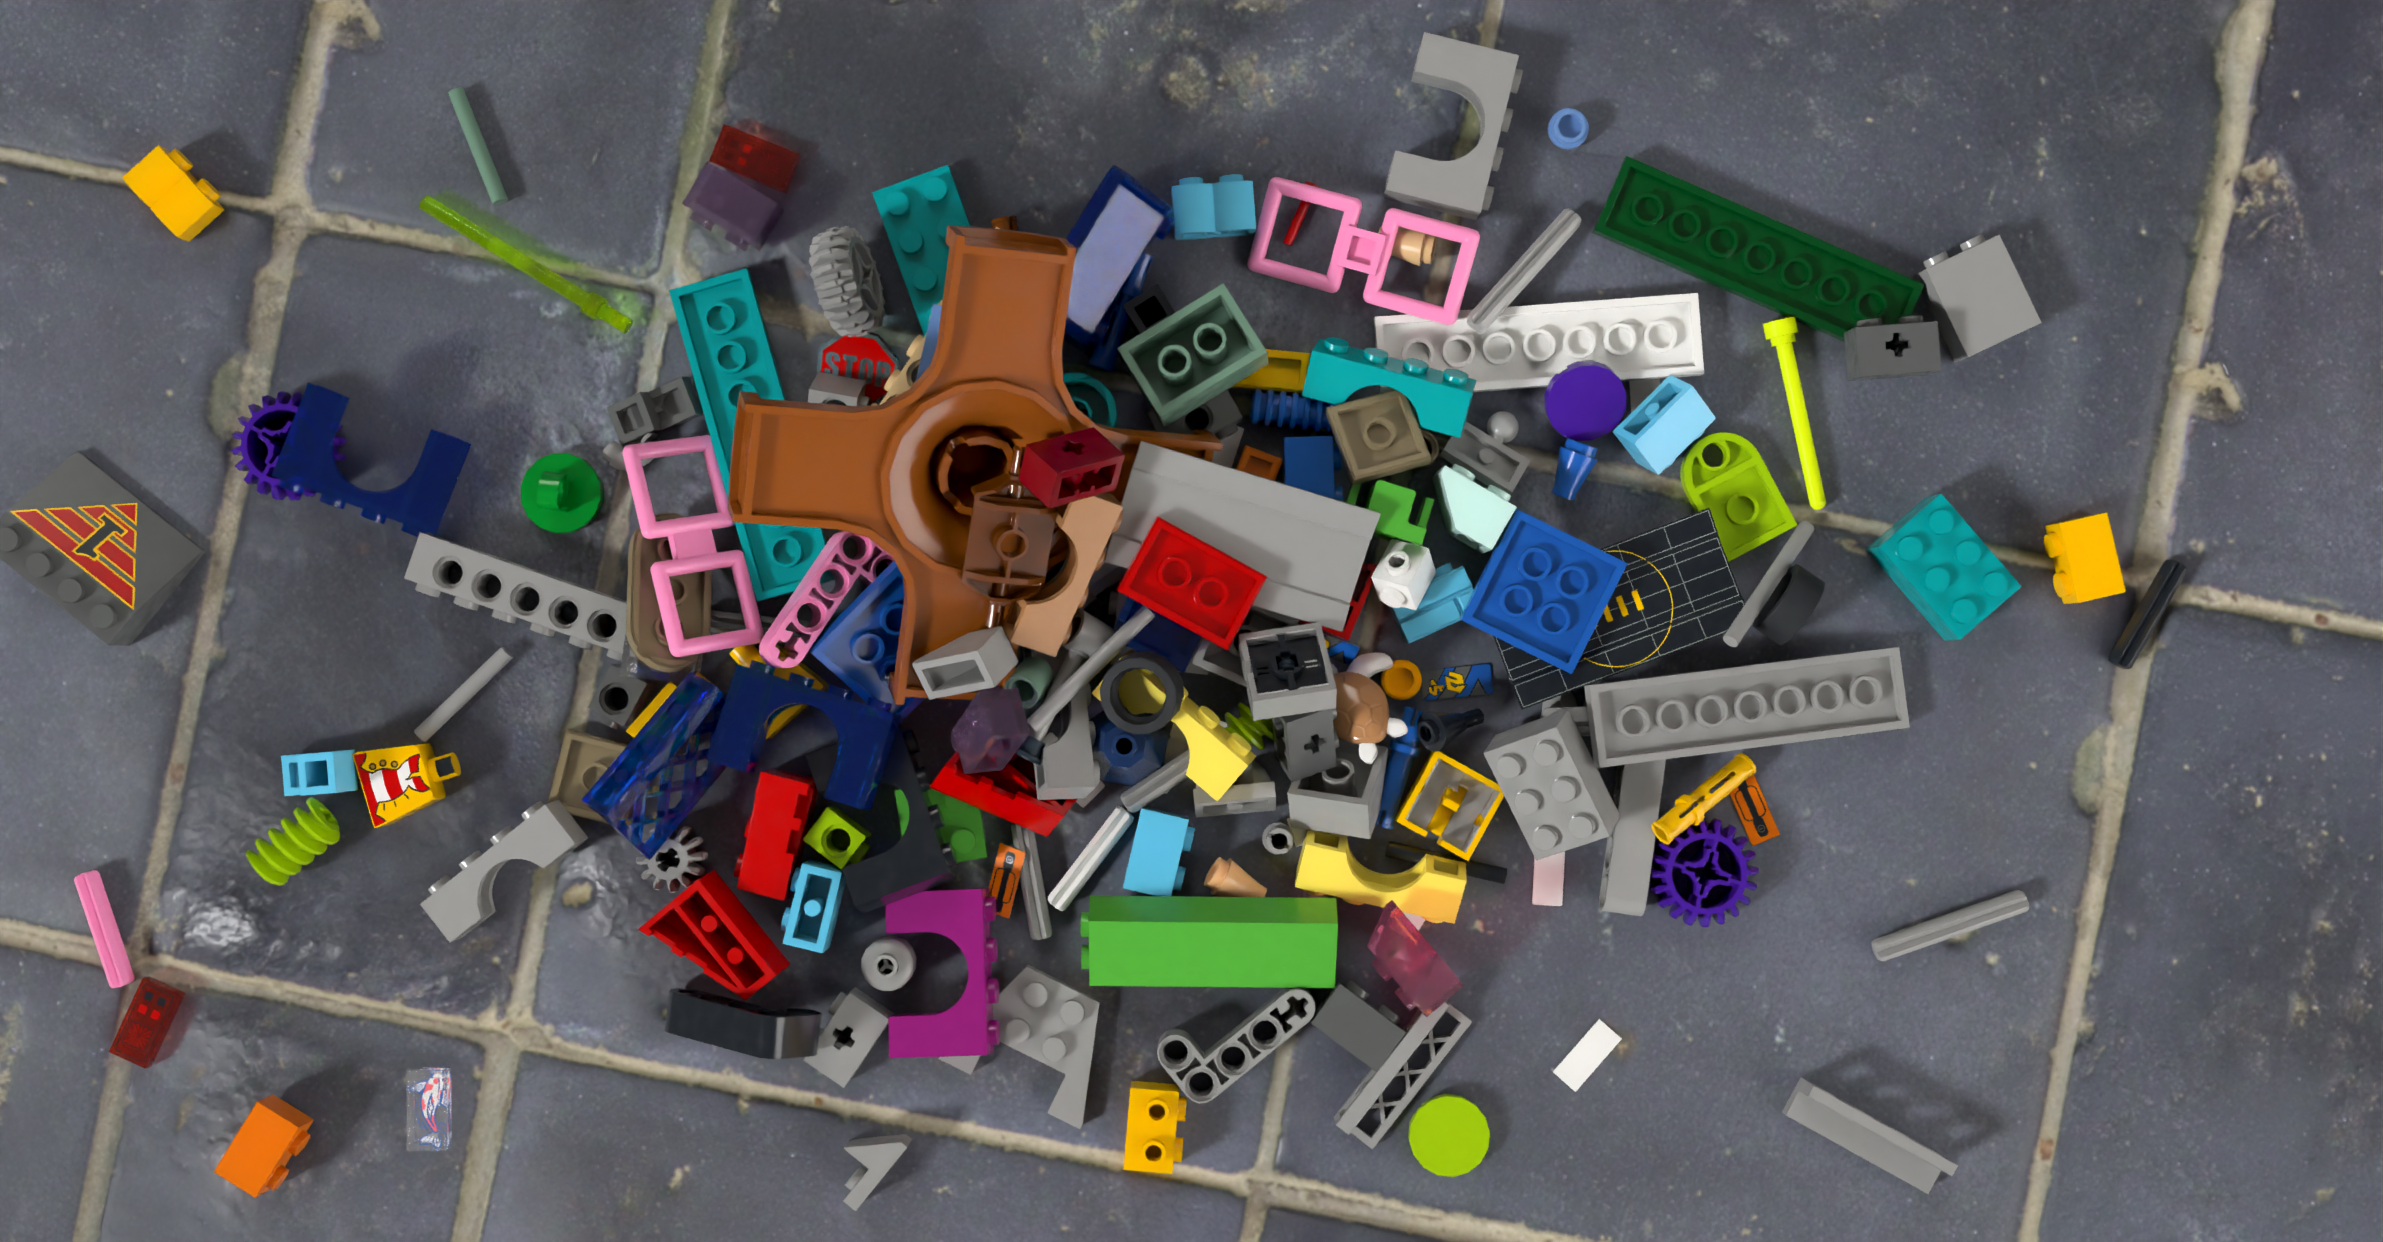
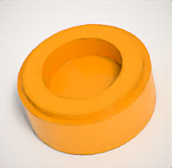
(1401, 680)

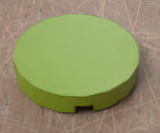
(1448, 1135)

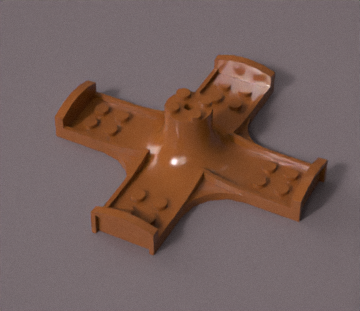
(910, 463)

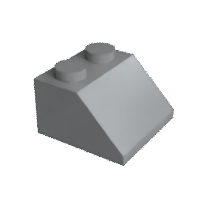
(1340, 798)

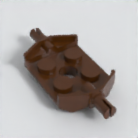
(1001, 509)

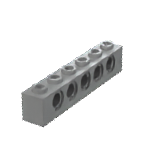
(436, 555)

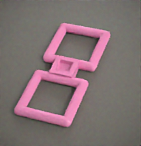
(1363, 250)
(691, 547)

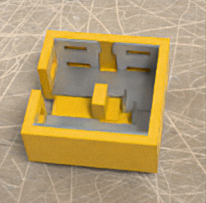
(1451, 804)

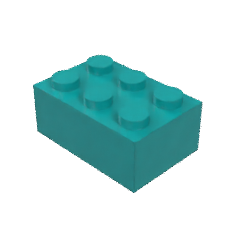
(1943, 567)

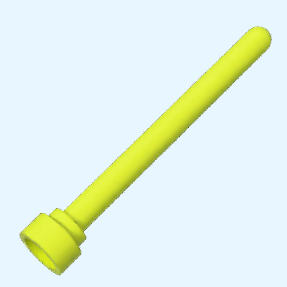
(1781, 335)

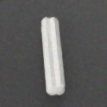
(1090, 858)

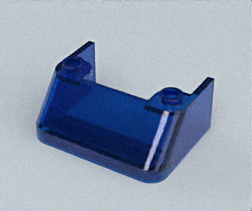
(1109, 243)

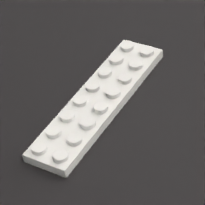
(1535, 342)

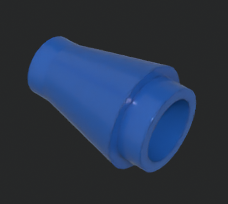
(1573, 468)

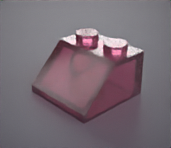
(1411, 961)

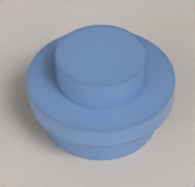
(1568, 128)

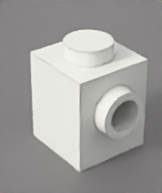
(1403, 574)

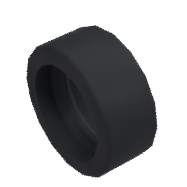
(1790, 605)
(1119, 714)

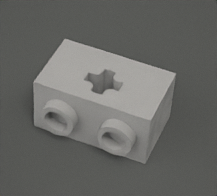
(866, 1018)

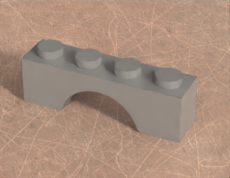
(1067, 764)
(467, 899)

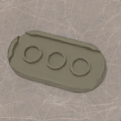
(643, 617)

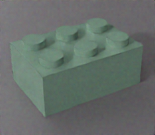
(1193, 355)

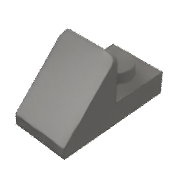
(878, 1156)

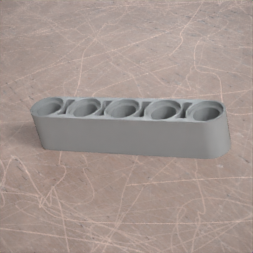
(1632, 840)

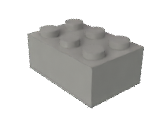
(1552, 785)

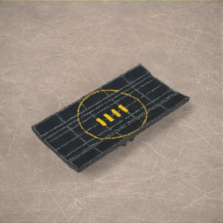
(1667, 600)

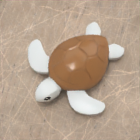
(1363, 705)

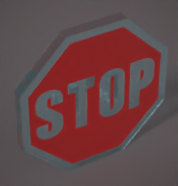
(861, 359)

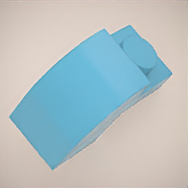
(319, 773)

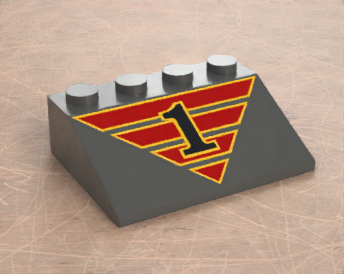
(96, 549)

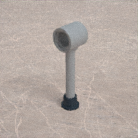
(1085, 639)

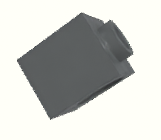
(638, 693)

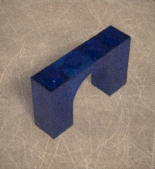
(310, 464)
(760, 697)

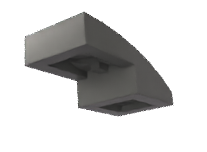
(655, 410)

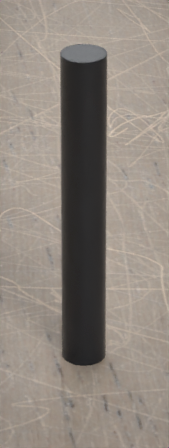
(1473, 868)

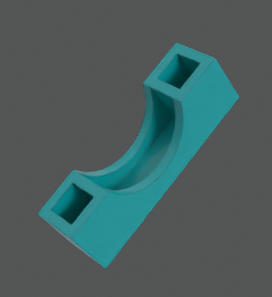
(1437, 395)

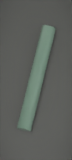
(478, 146)

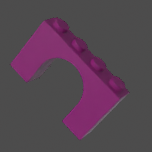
(969, 1024)

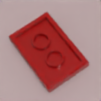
(1191, 583)

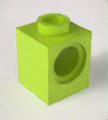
(820, 837)

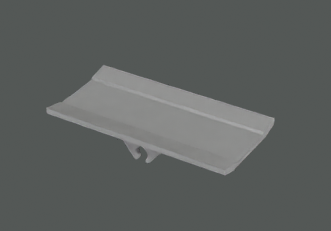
(1295, 537)

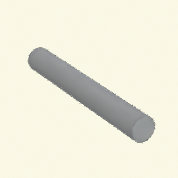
(463, 694)

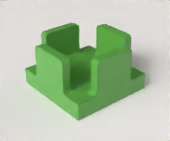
(1395, 507)

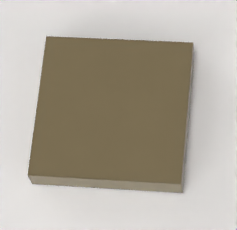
(1378, 436)
(579, 767)

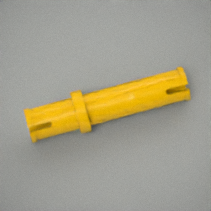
(1672, 825)

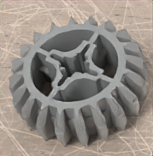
(847, 281)

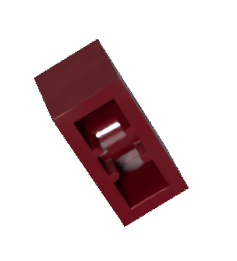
(1071, 467)

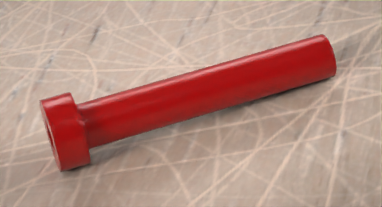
(1297, 220)

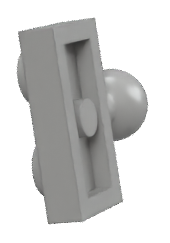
(1486, 453)

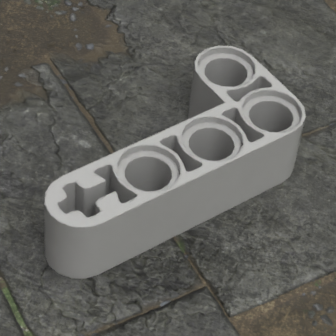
(1242, 1037)

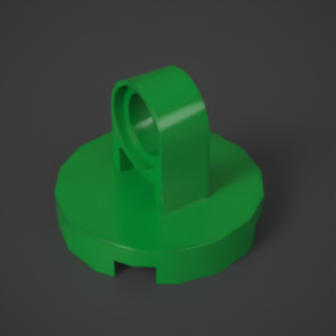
(562, 493)

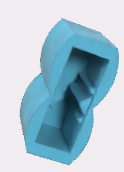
(1213, 208)

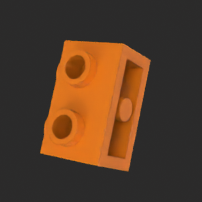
(265, 1146)

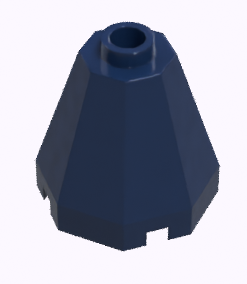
(1127, 767)

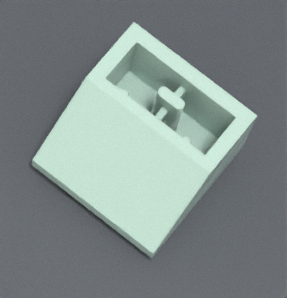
(1469, 510)

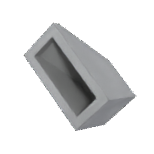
(966, 664)

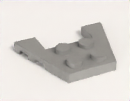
(1051, 1026)

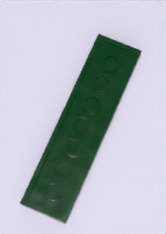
(1750, 253)

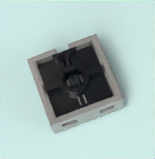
(1287, 671)

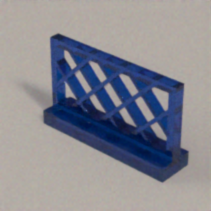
(654, 752)

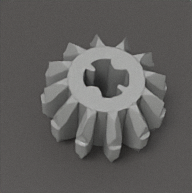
(679, 872)

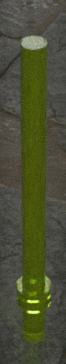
(591, 303)

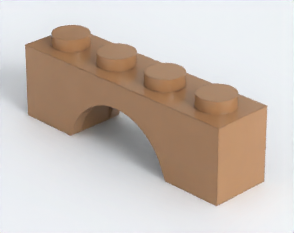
(1046, 617)

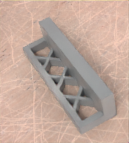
(1374, 1082)
(1866, 1136)

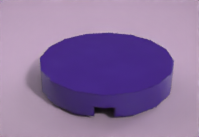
(1585, 400)

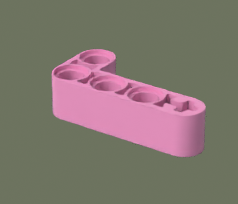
(821, 603)

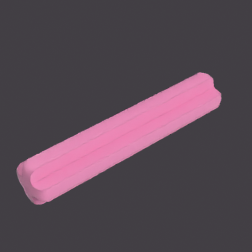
(104, 929)

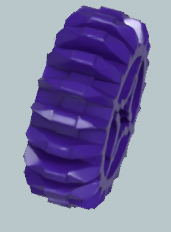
(257, 431)
(1697, 890)

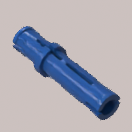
(1106, 351)
(1398, 768)

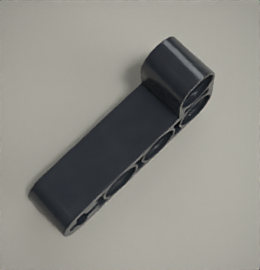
(743, 1025)

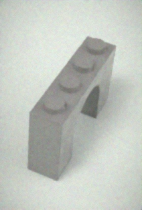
(1485, 80)

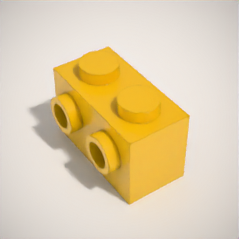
(1152, 1127)

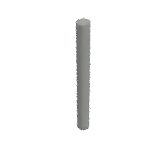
(1768, 584)
(1089, 669)

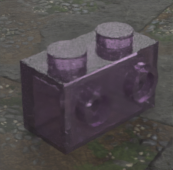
(733, 207)
(990, 730)

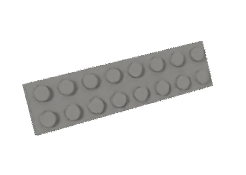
(1746, 707)

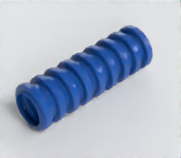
(1289, 410)

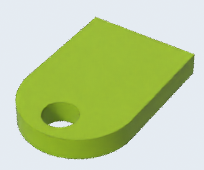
(1738, 492)

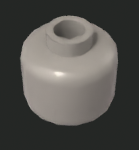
(899, 953)

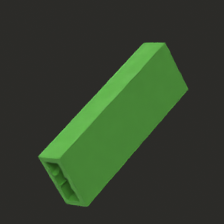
(1210, 941)

